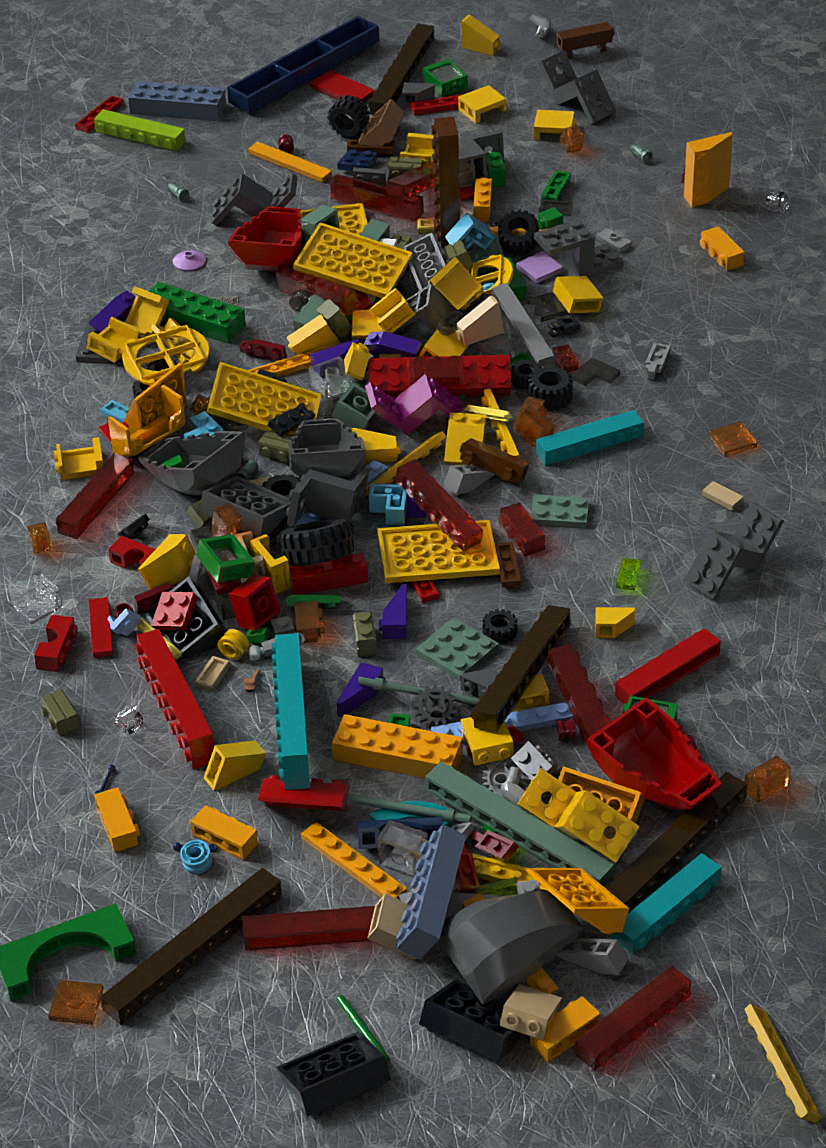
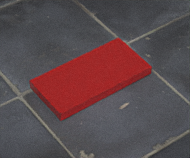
(337, 85)

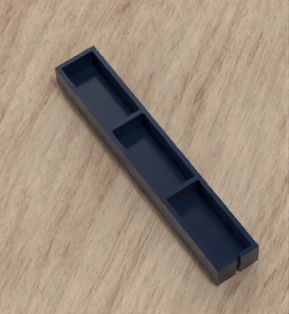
(302, 64)

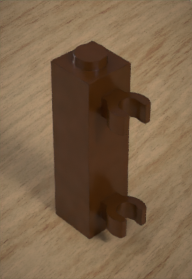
(585, 37)
(494, 460)

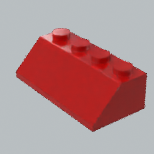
(328, 575)
(319, 796)

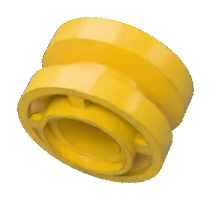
(233, 644)

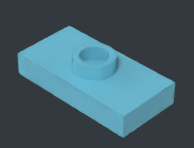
(114, 410)

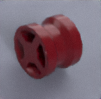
(285, 143)
(566, 729)

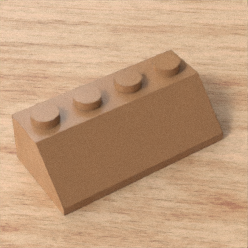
(382, 125)

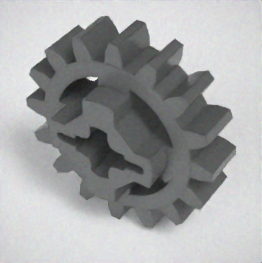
(431, 698)

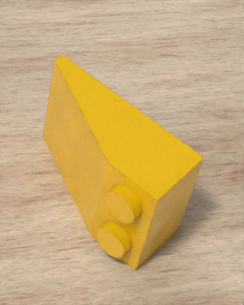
(460, 429)
(169, 562)

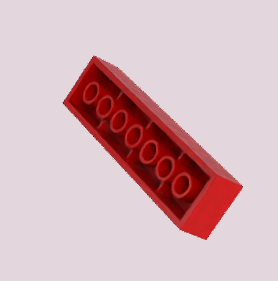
(479, 374)
(175, 698)

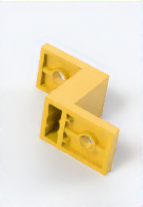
(578, 815)

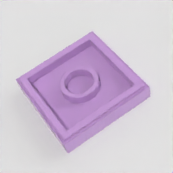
(539, 267)

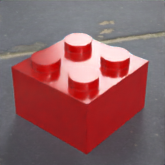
(254, 602)

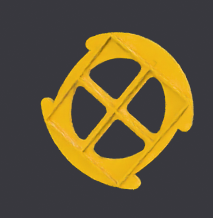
(504, 274)
(148, 377)

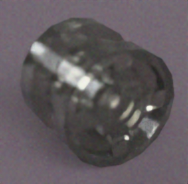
(299, 300)

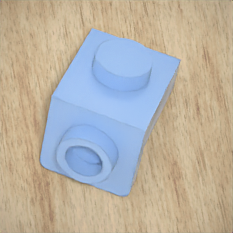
(125, 622)

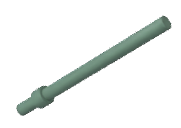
(379, 684)
(448, 815)

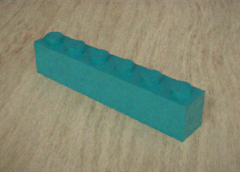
(589, 437)
(668, 903)

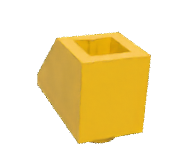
(613, 621)

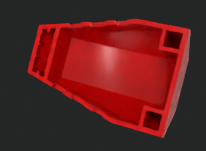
(268, 240)
(653, 757)

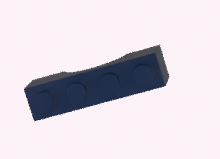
(370, 829)

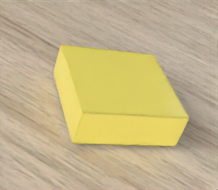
(425, 225)

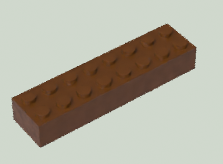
(446, 175)

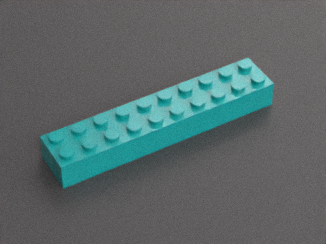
(290, 712)

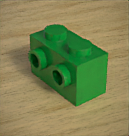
(495, 169)

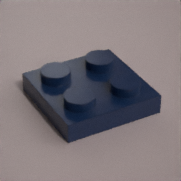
(355, 159)

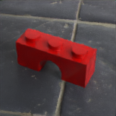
(127, 551)
(60, 634)

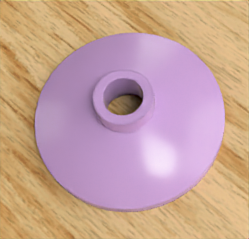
(189, 260)

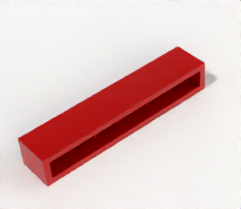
(669, 667)

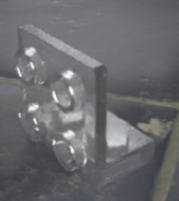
(39, 601)

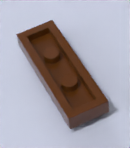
(386, 149)
(508, 565)

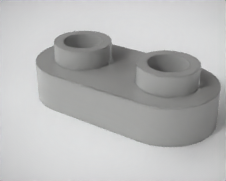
(197, 566)

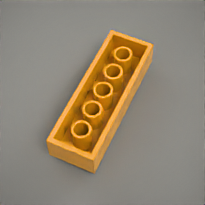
(394, 746)

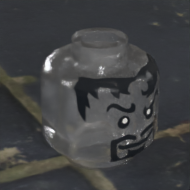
(776, 201)
(128, 719)

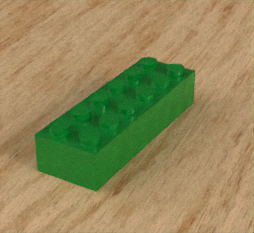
(201, 313)

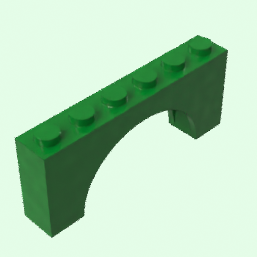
(99, 929)

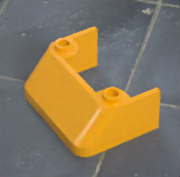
(133, 444)

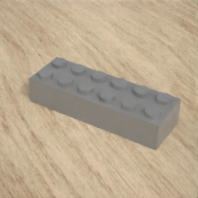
(425, 260)

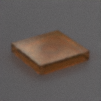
(732, 438)
(76, 1002)

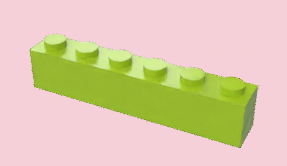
(140, 130)

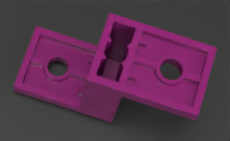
(414, 404)

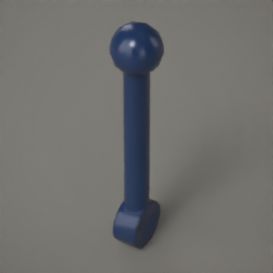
(111, 768)
(177, 846)

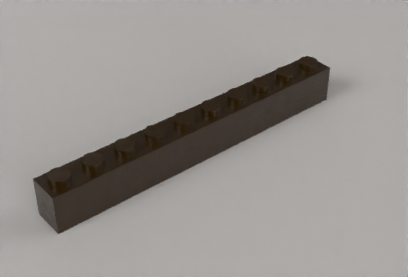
(402, 67)
(521, 668)
(677, 842)
(190, 946)

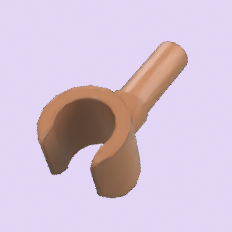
(250, 683)

